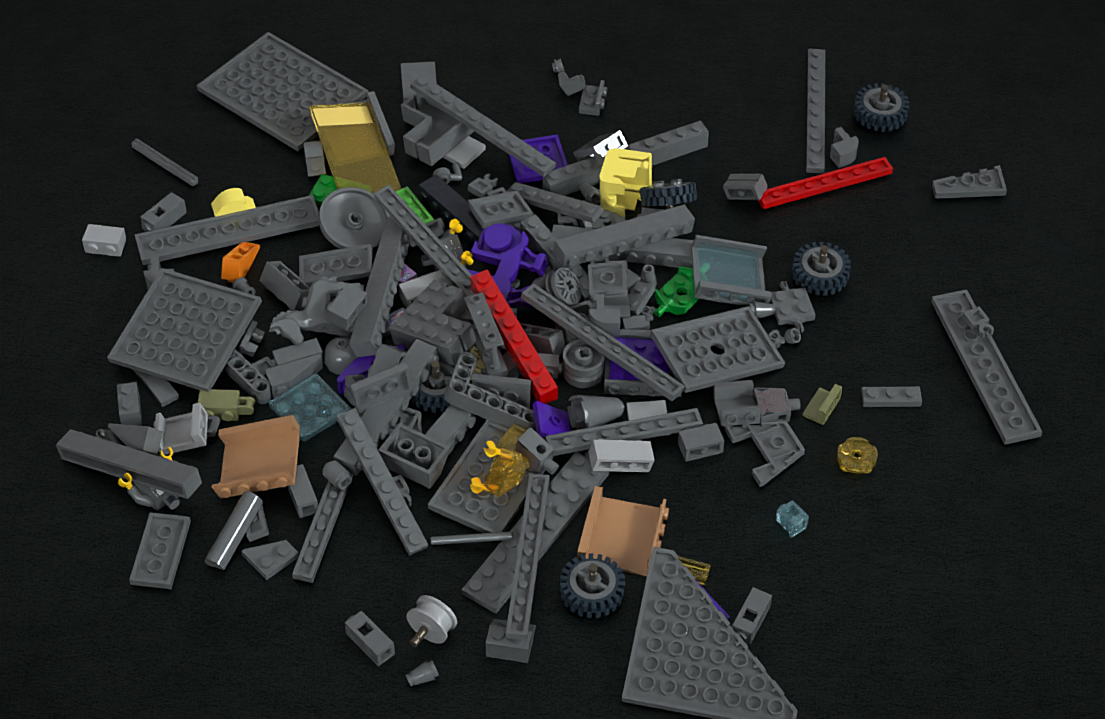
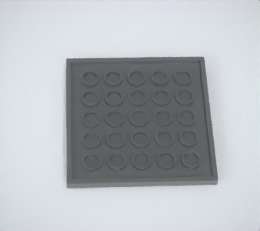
(185, 330)

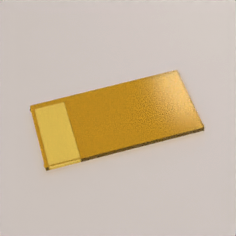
(354, 146)

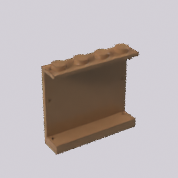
(258, 456)
(622, 532)

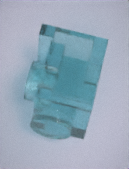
(792, 518)

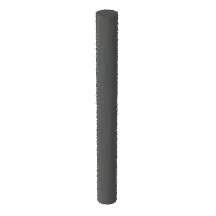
(472, 538)

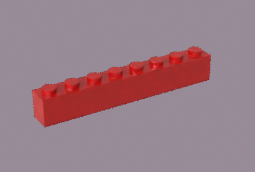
(515, 339)

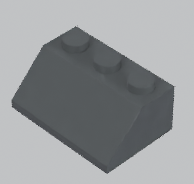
(414, 455)

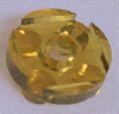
(853, 464)

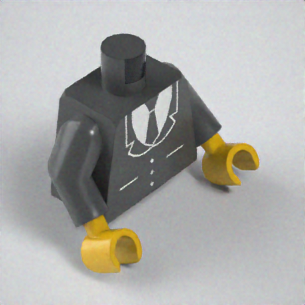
(453, 244)
(149, 496)

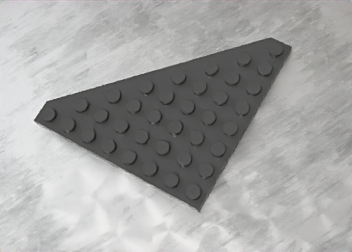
(691, 656)

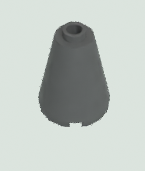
(593, 410)

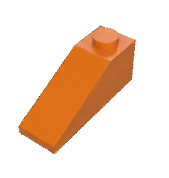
(238, 261)

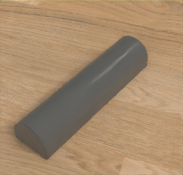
(233, 530)

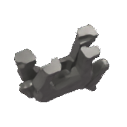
(314, 315)

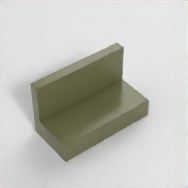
(823, 404)

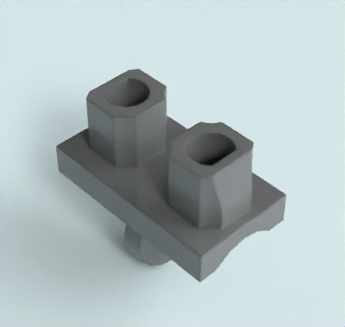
(254, 334)

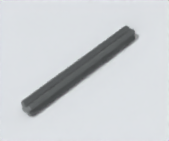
(165, 162)

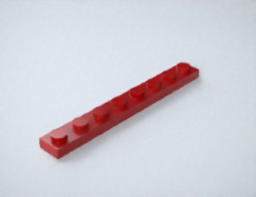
(825, 182)

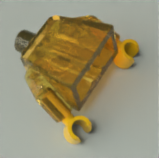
(504, 473)

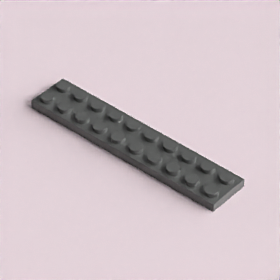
(228, 229)
(987, 370)
(565, 498)

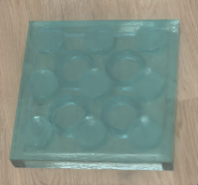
(311, 404)

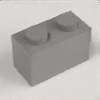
(104, 240)

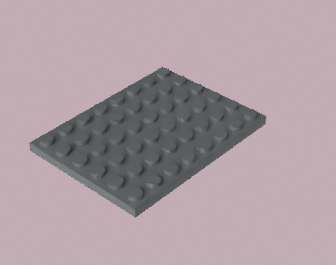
(276, 85)

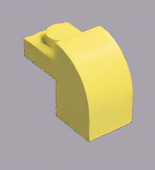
(231, 201)

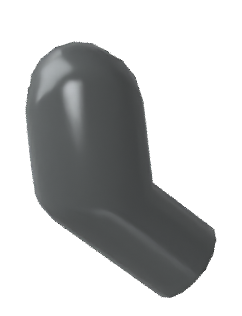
(107, 435)

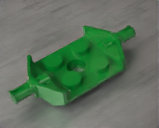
(668, 295)

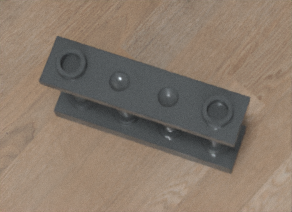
(486, 335)

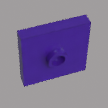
(550, 419)

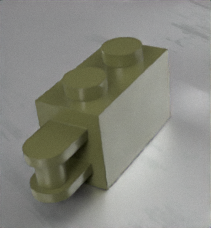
(226, 404)

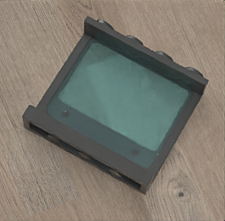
(728, 271)

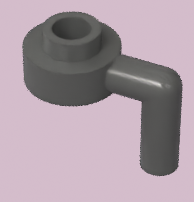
(445, 175)

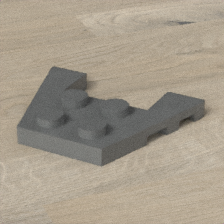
(775, 442)

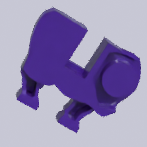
(508, 250)

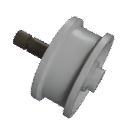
(430, 620)

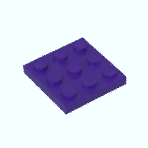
(547, 145)
(645, 348)

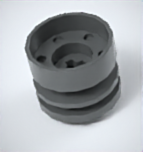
(561, 285)

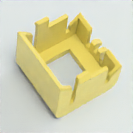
(622, 172)

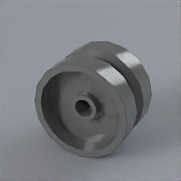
(582, 364)

